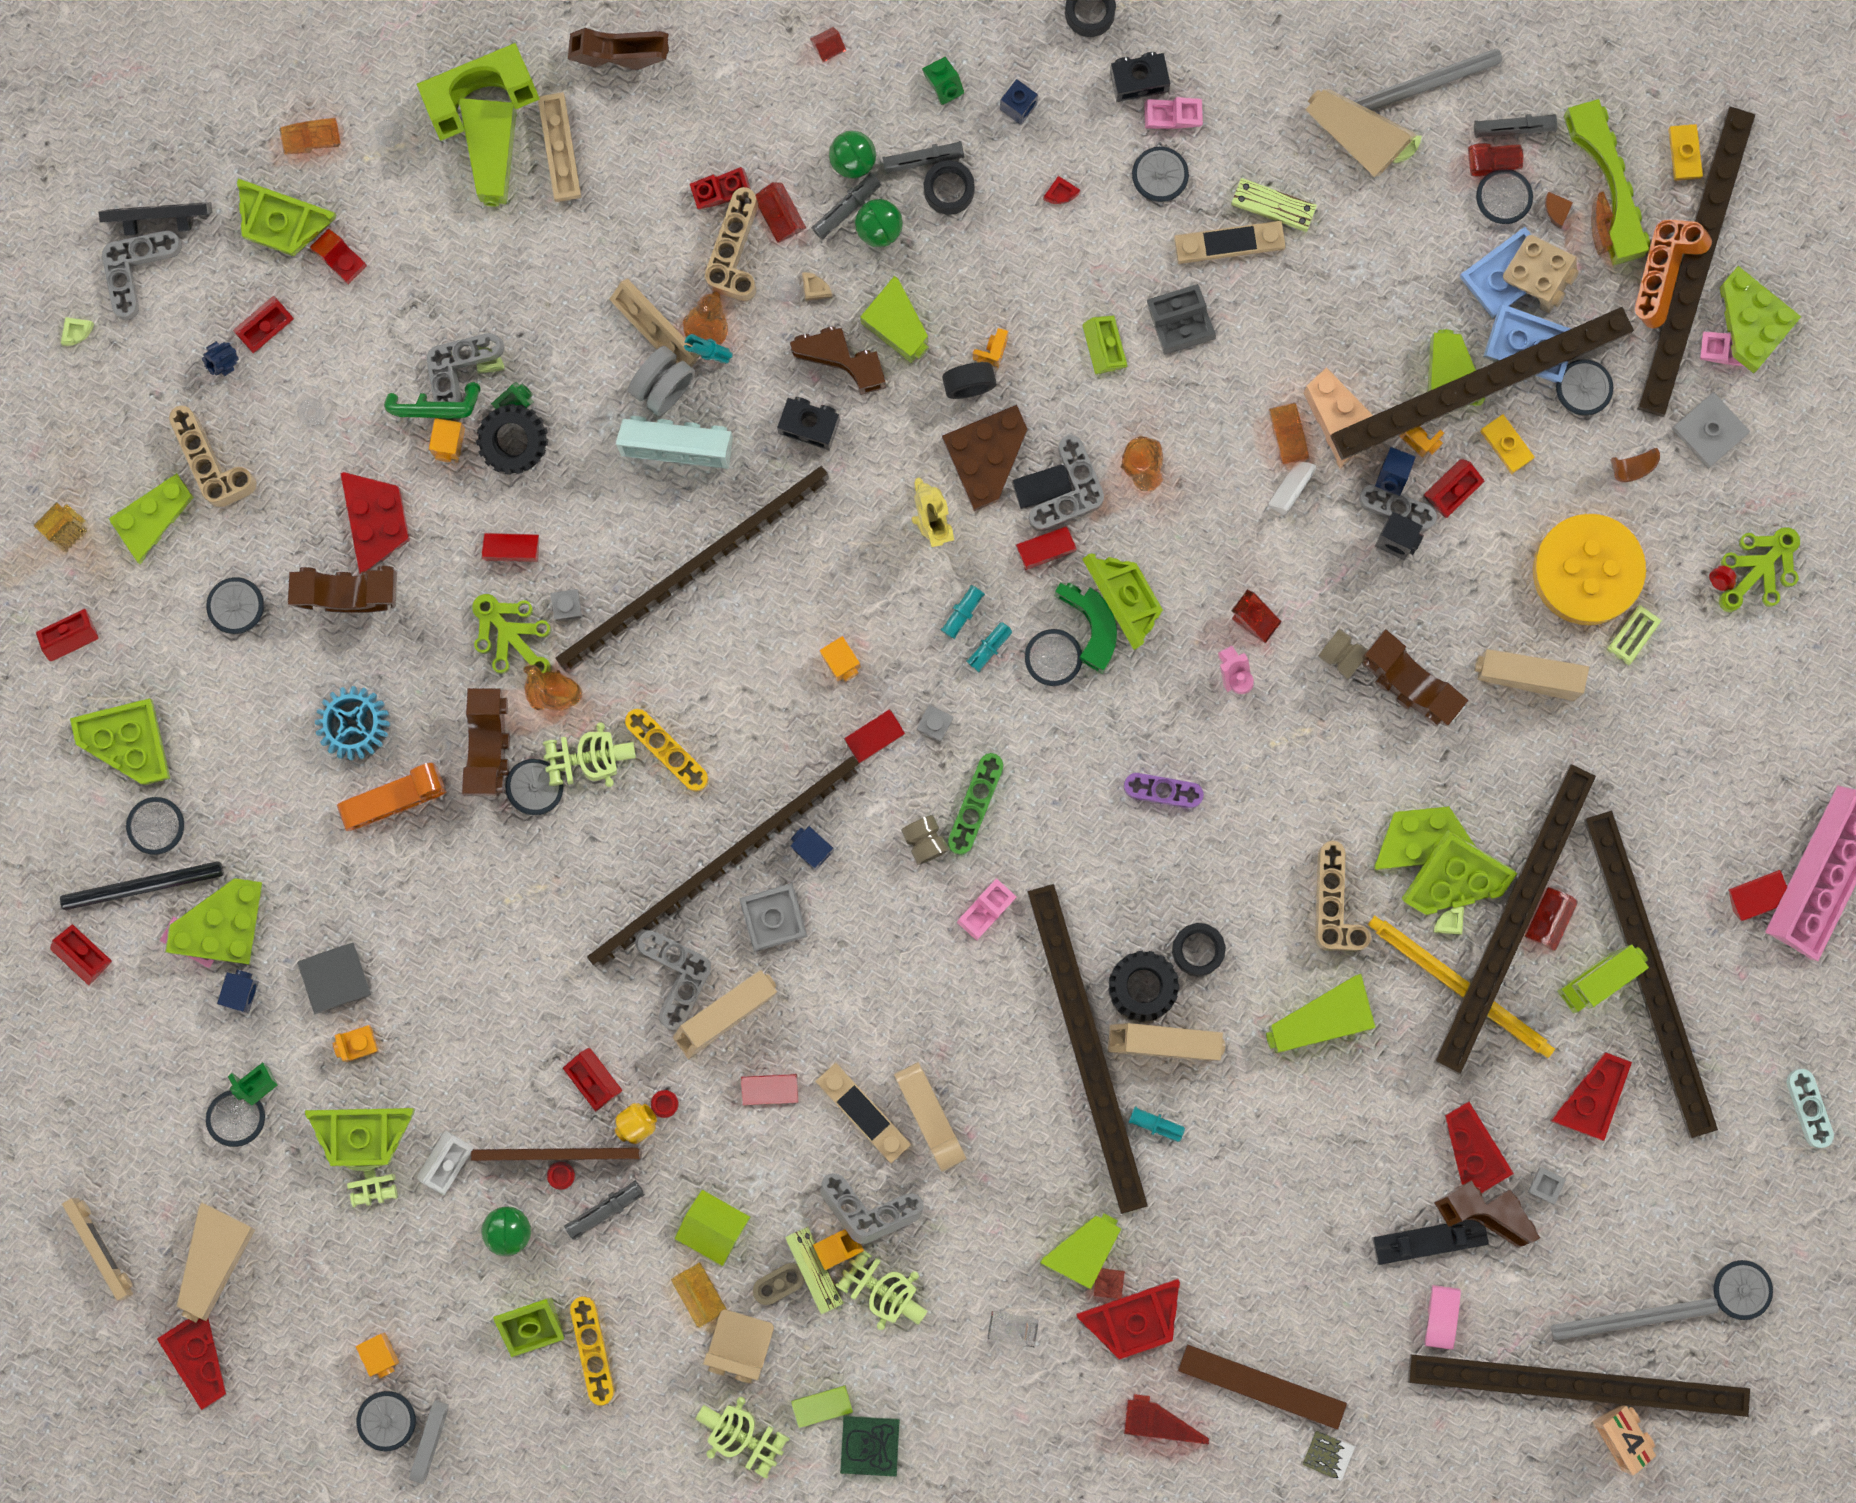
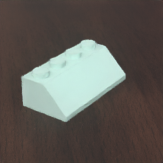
(675, 442)

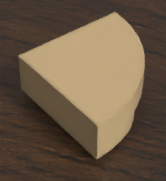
(815, 287)

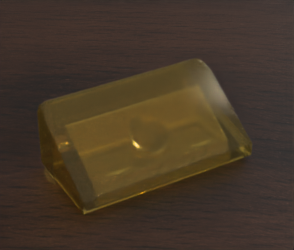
(698, 1294)

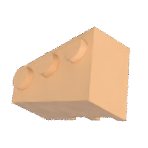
(1333, 407)

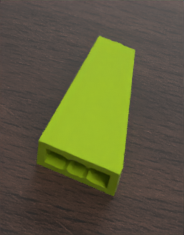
(490, 143)
(1328, 1017)

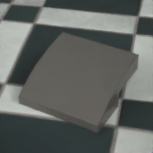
(1181, 319)
(333, 978)

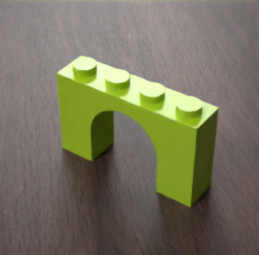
(498, 69)
(1603, 978)

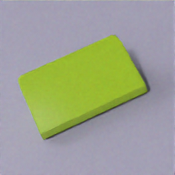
(1104, 344)
(822, 1406)

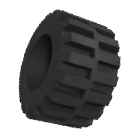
(489, 443)
(1168, 986)

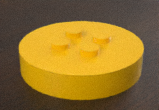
(1589, 569)

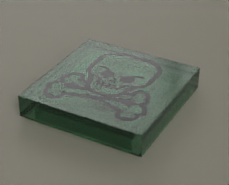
(870, 1446)

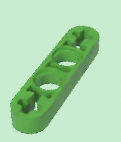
(976, 804)

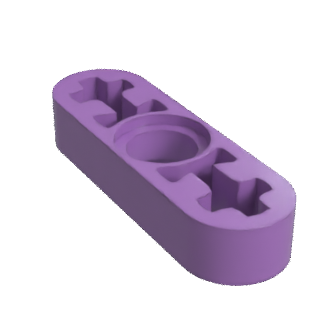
(1182, 800)

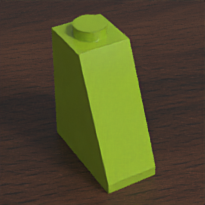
(896, 322)
(1448, 360)
(1084, 1251)

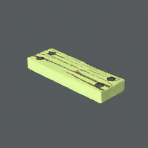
(1273, 204)
(817, 1279)

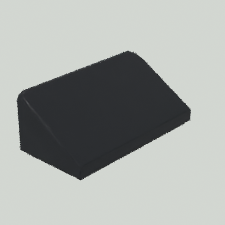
(1041, 486)

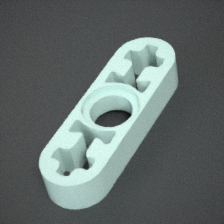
(1821, 1113)

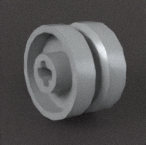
(661, 381)

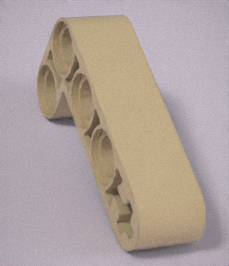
(737, 242)
(204, 455)
(1336, 897)
(930, 1117)

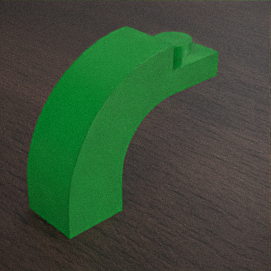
(1101, 621)

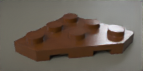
(986, 454)

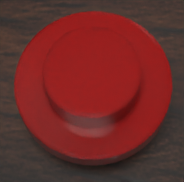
(1723, 578)
(664, 1103)
(561, 1175)

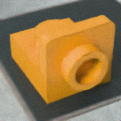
(996, 346)
(1419, 442)
(355, 1044)

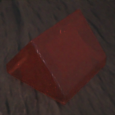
(828, 44)

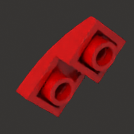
(718, 189)

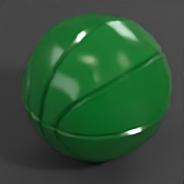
(852, 154)
(878, 223)
(506, 1231)

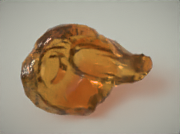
(707, 319)
(1143, 462)
(550, 689)

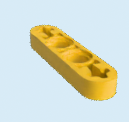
(664, 752)
(587, 1351)

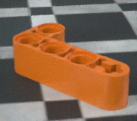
(1652, 304)
(394, 797)

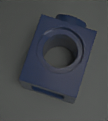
(1018, 102)
(1395, 471)
(811, 847)
(238, 991)

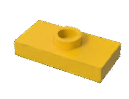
(1685, 152)
(1507, 444)

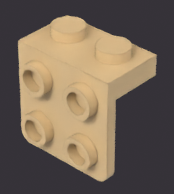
(1542, 271)
(739, 1346)

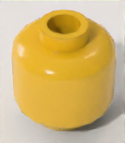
(635, 1123)

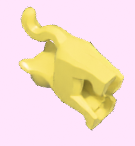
(931, 514)

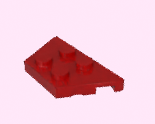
(374, 518)
(1136, 1320)

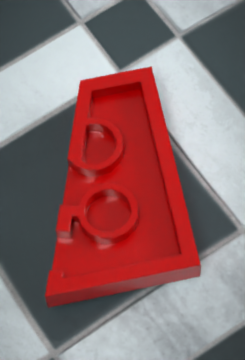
(1595, 1098)
(1475, 1150)
(195, 1358)

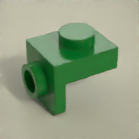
(944, 80)
(516, 395)
(253, 1085)

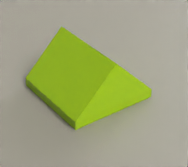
(712, 1227)
(530, 1327)

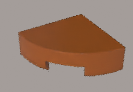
(1557, 208)

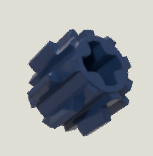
(220, 358)

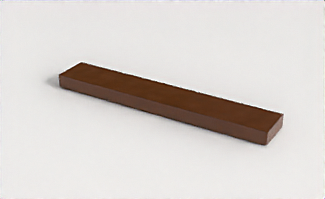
(555, 1154)
(1262, 1387)

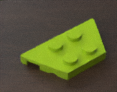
(279, 219)
(1126, 596)
(1415, 835)
(360, 1135)

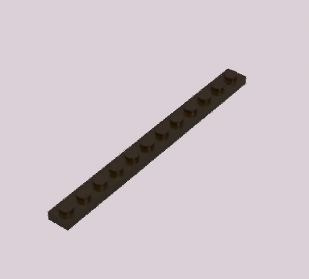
(1695, 267)
(1481, 383)
(685, 574)
(735, 855)
(1514, 919)
(1653, 981)
(1087, 1049)
(1579, 1385)

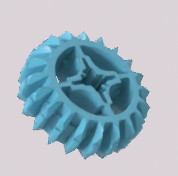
(359, 712)

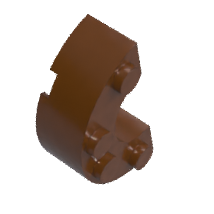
(343, 592)
(1410, 682)
(486, 743)

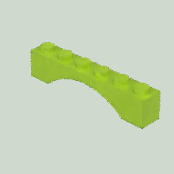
(1590, 131)

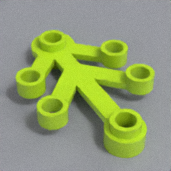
(1763, 566)
(507, 631)

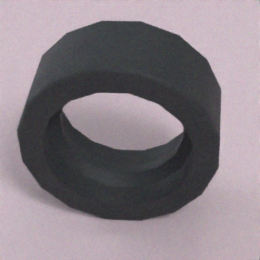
(1090, 30)
(938, 169)
(969, 380)
(1209, 931)

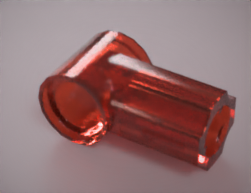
(1485, 158)

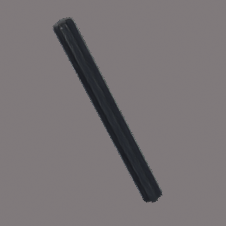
(141, 885)

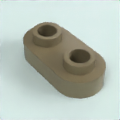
(780, 1285)

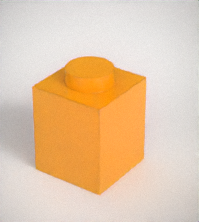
(446, 439)
(840, 659)
(836, 1249)
(378, 1356)

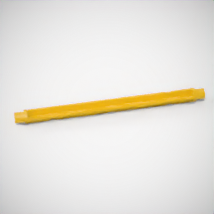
(1458, 984)

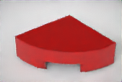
(1061, 192)

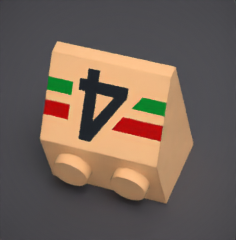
(1625, 1439)

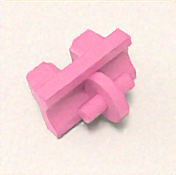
(1235, 671)

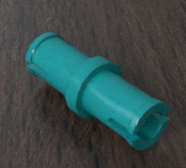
(962, 612)

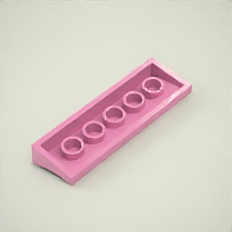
(1820, 880)

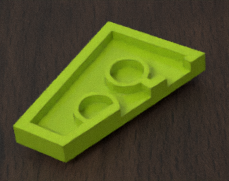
(150, 515)

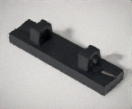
(129, 216)
(1428, 1241)

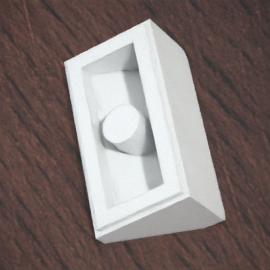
(1292, 487)
(444, 1162)

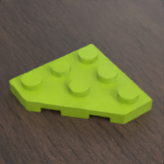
(1754, 318)
(125, 739)
(1457, 877)
(219, 925)

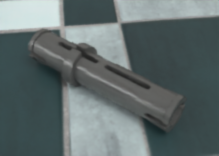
(1527, 124)
(923, 157)
(855, 198)
(614, 1203)

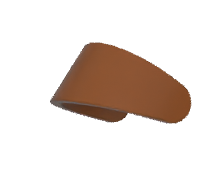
(1635, 467)

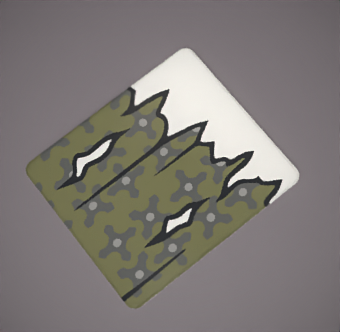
(1328, 1455)

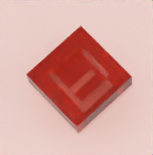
(1109, 1283)

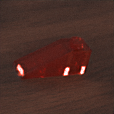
(1153, 1420)

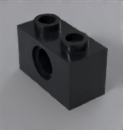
(1128, 87)
(820, 434)
(1400, 536)

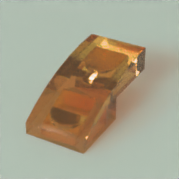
(309, 135)
(1600, 217)
(1288, 433)

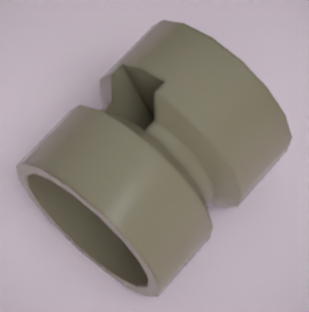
(1342, 652)
(925, 841)

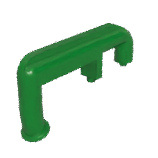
(429, 409)

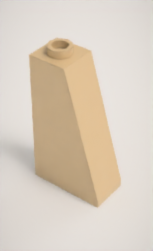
(1363, 133)
(1533, 674)
(724, 1013)
(1165, 1042)
(212, 1257)

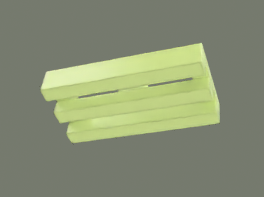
(1620, 653)

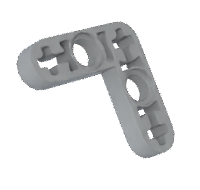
(124, 264)
(448, 367)
(1077, 496)
(685, 975)
(862, 1216)

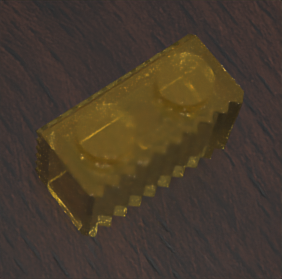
(61, 526)

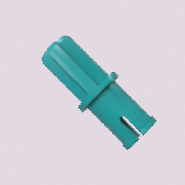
(708, 349)
(989, 646)
(1156, 1124)

